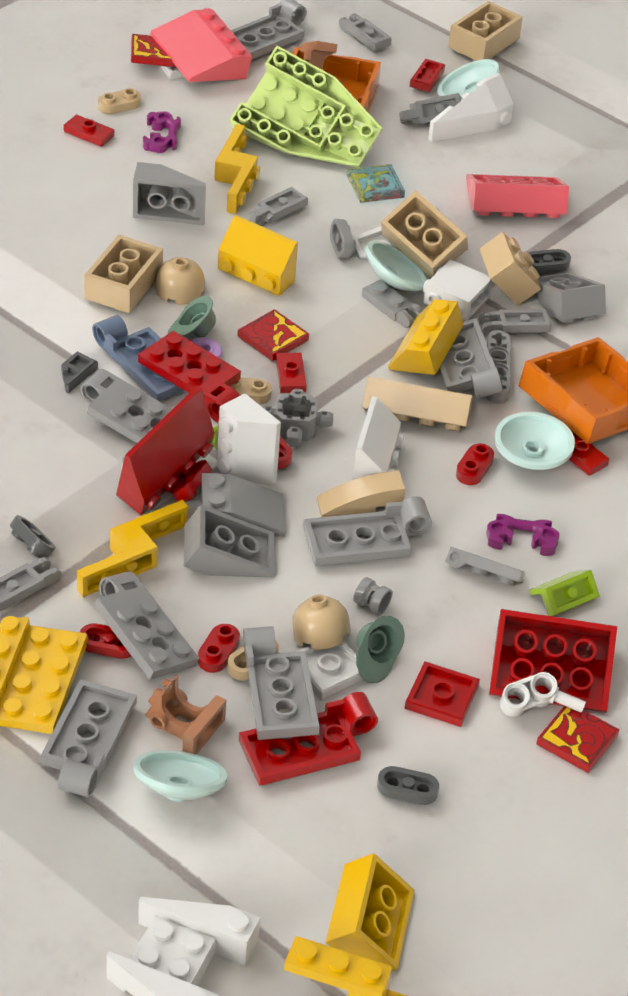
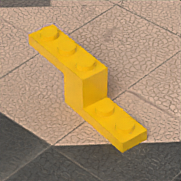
(236, 168)
(133, 546)
(339, 968)

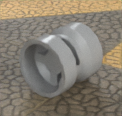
(373, 596)

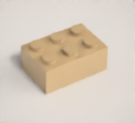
(485, 31)
(424, 234)
(123, 273)

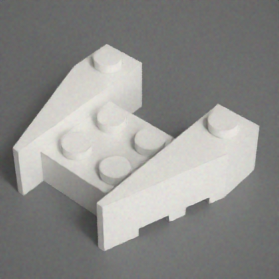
(181, 945)

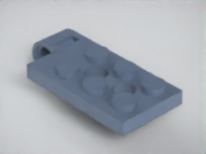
(114, 339)

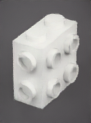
(459, 284)

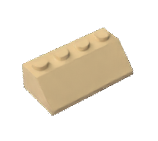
(420, 403)

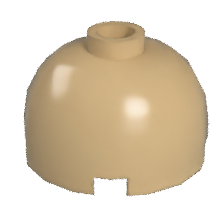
(179, 280)
(320, 622)

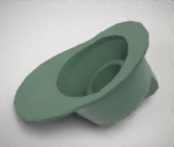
(196, 318)
(378, 648)

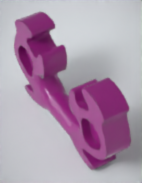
(159, 121)
(502, 531)

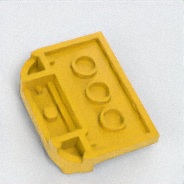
(36, 673)

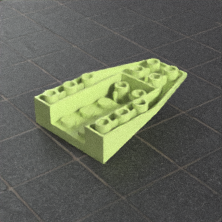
(306, 113)

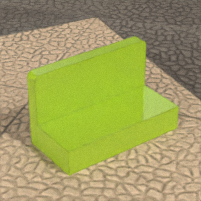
(567, 591)

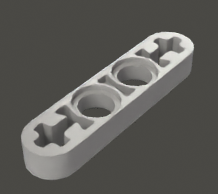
(502, 366)

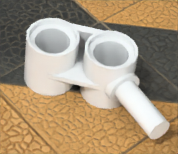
(530, 697)

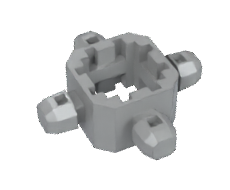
(298, 404)

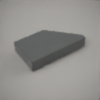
(77, 369)

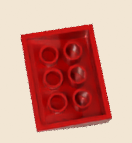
(166, 453)
(569, 649)

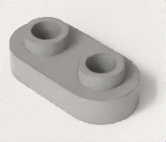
(342, 238)

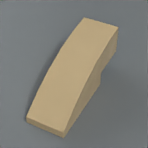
(362, 494)

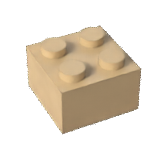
(510, 268)

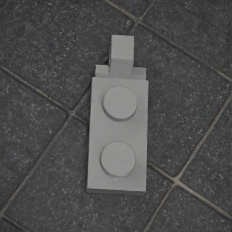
(426, 110)
(278, 206)
(481, 565)

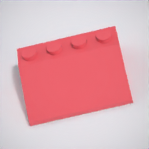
(203, 47)
(517, 195)

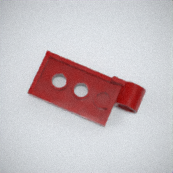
(208, 370)
(331, 747)

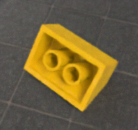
(258, 256)
(429, 338)
(371, 911)

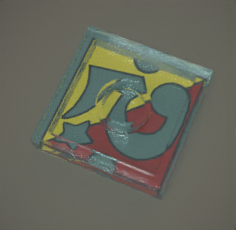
(375, 183)

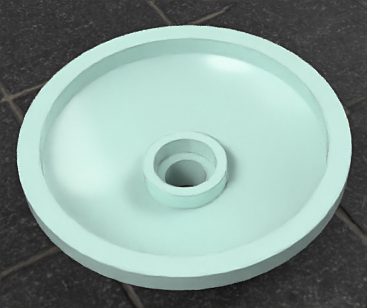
(467, 76)
(394, 267)
(534, 440)
(179, 774)

